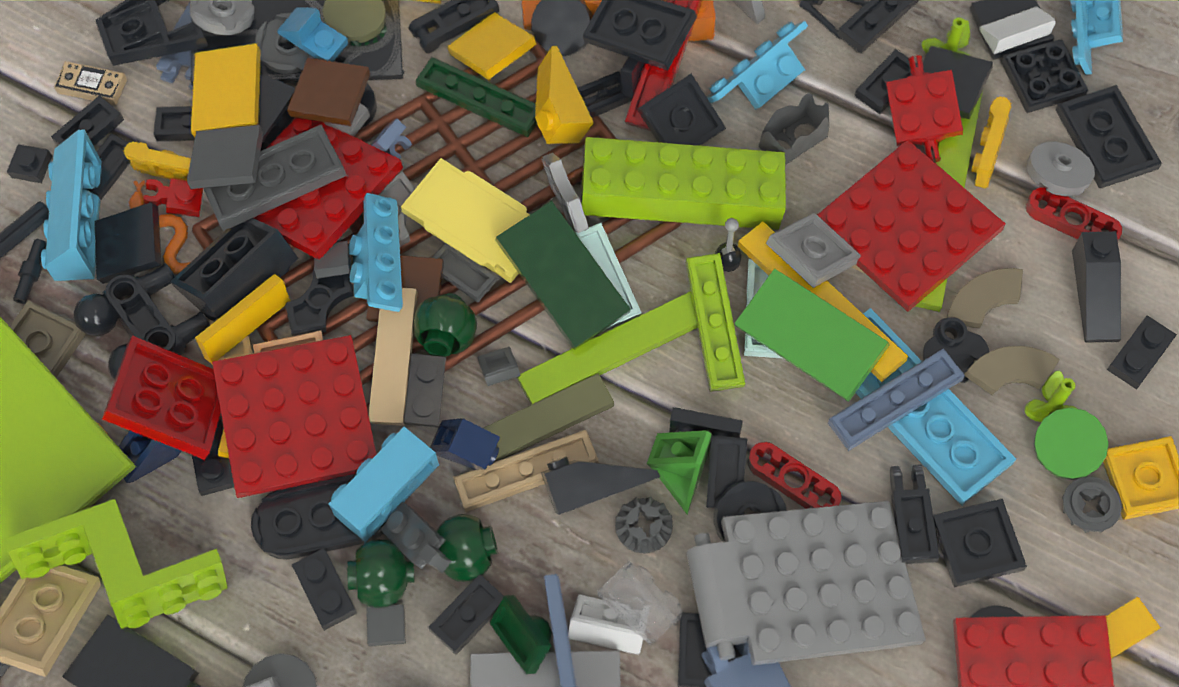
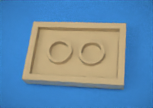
(42, 617)

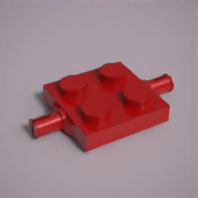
(924, 108)

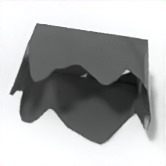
(791, 117)

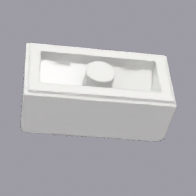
(1017, 29)
(600, 625)

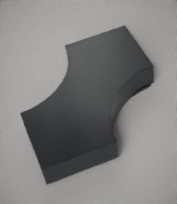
(312, 309)

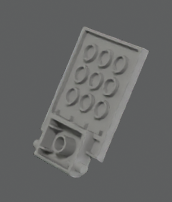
(805, 584)

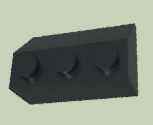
(234, 267)

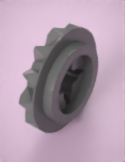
(1090, 488)
(636, 538)

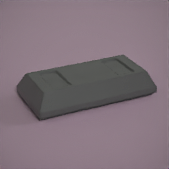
(465, 273)

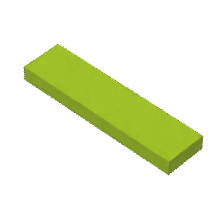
(715, 322)

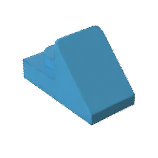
(312, 35)

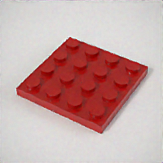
(325, 214)
(910, 224)
(293, 415)
(1033, 651)

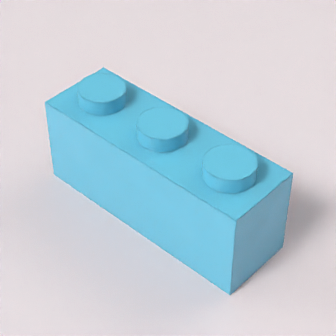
(383, 483)

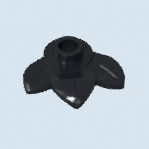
(962, 349)

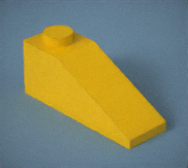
(559, 105)

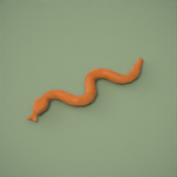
(166, 220)

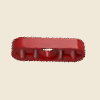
(1067, 205)
(767, 473)

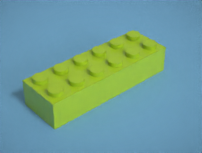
(682, 183)

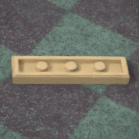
(392, 362)
(520, 471)

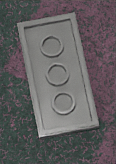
(502, 670)

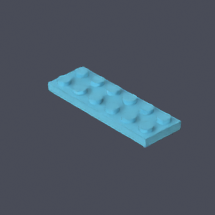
(944, 434)

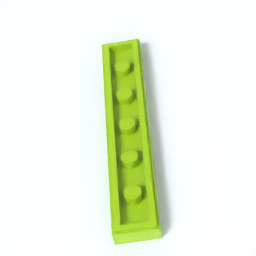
(610, 349)

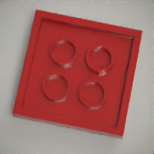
(165, 398)

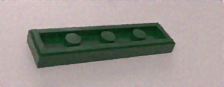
(478, 96)

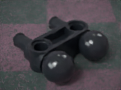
(139, 316)

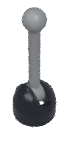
(731, 253)

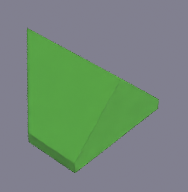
(680, 462)

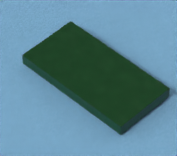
(562, 275)

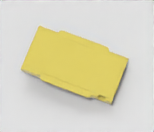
(466, 215)

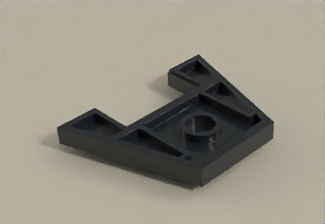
(138, 32)

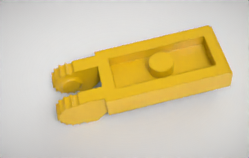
(991, 140)
(157, 163)

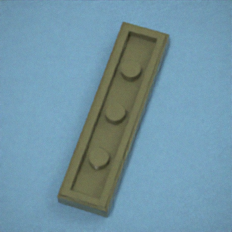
(551, 416)

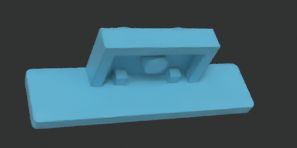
(1095, 25)
(766, 72)
(377, 255)

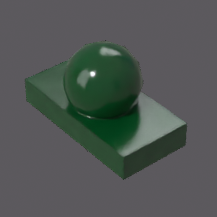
(522, 634)

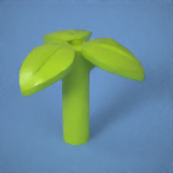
(956, 38)
(1056, 392)

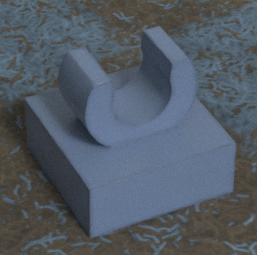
(390, 136)

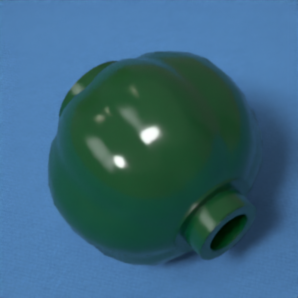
(444, 325)
(467, 547)
(379, 573)

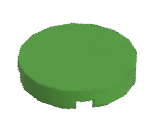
(1071, 443)

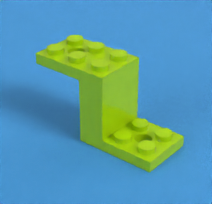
(104, 535)

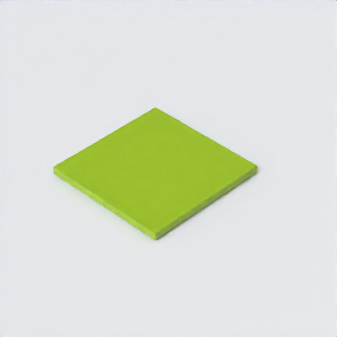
(50, 447)

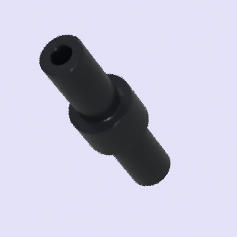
(29, 272)

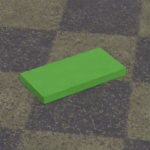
(812, 334)

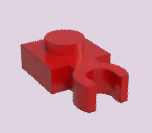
(177, 196)

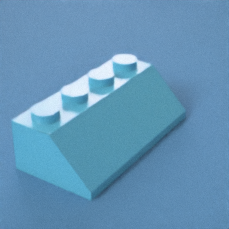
(72, 210)

